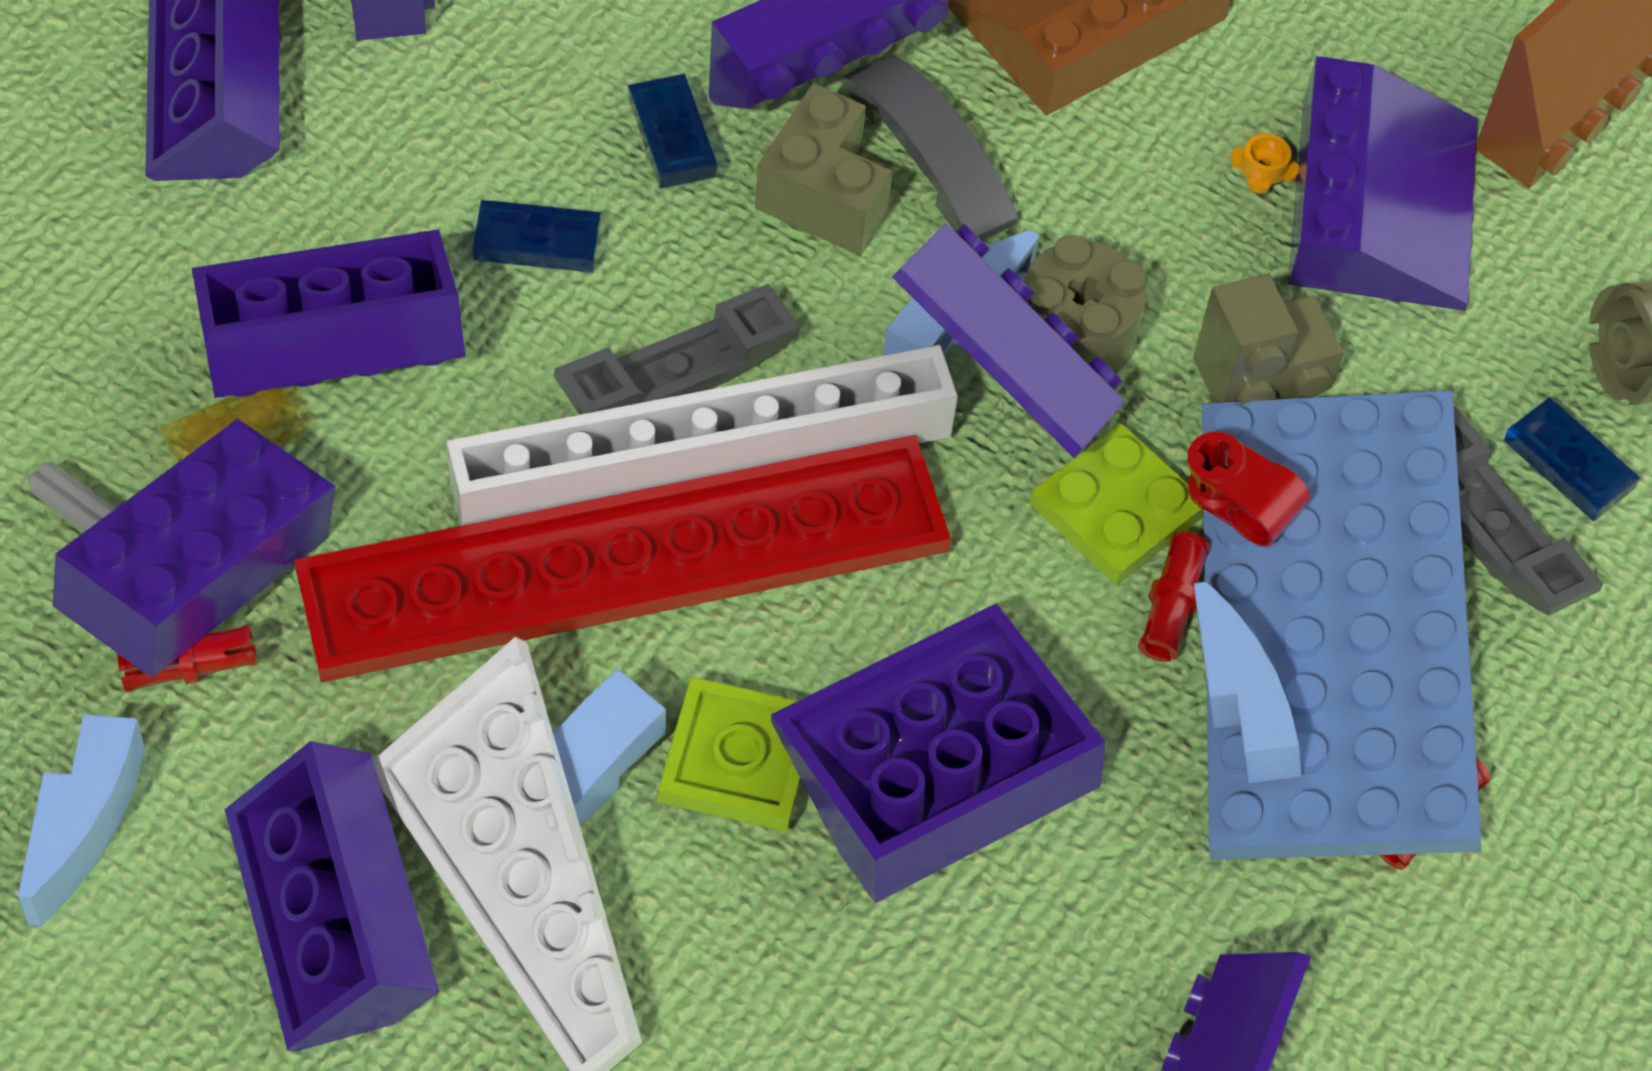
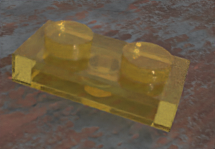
(265, 411)

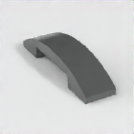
(937, 142)
(692, 361)
(1509, 540)

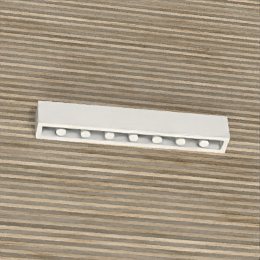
(701, 434)

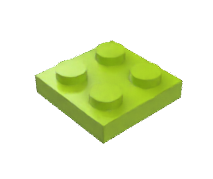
(1117, 503)
(730, 757)

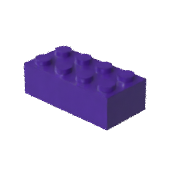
(328, 313)
(192, 547)

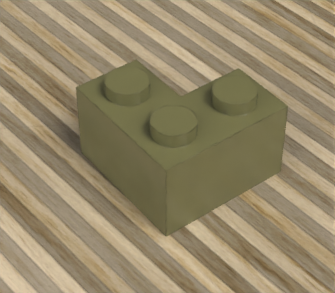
(818, 179)
(1264, 347)

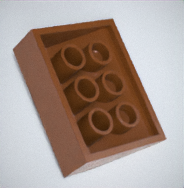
(1079, 45)
(1564, 82)

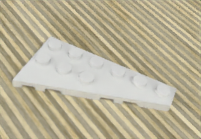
(502, 832)

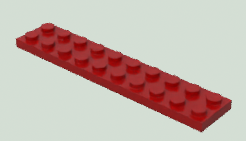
(619, 557)

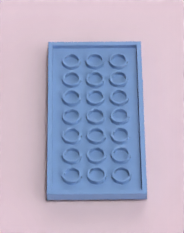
(1362, 629)

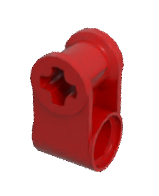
(1245, 490)

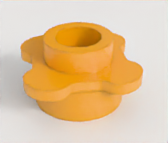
(1267, 150)

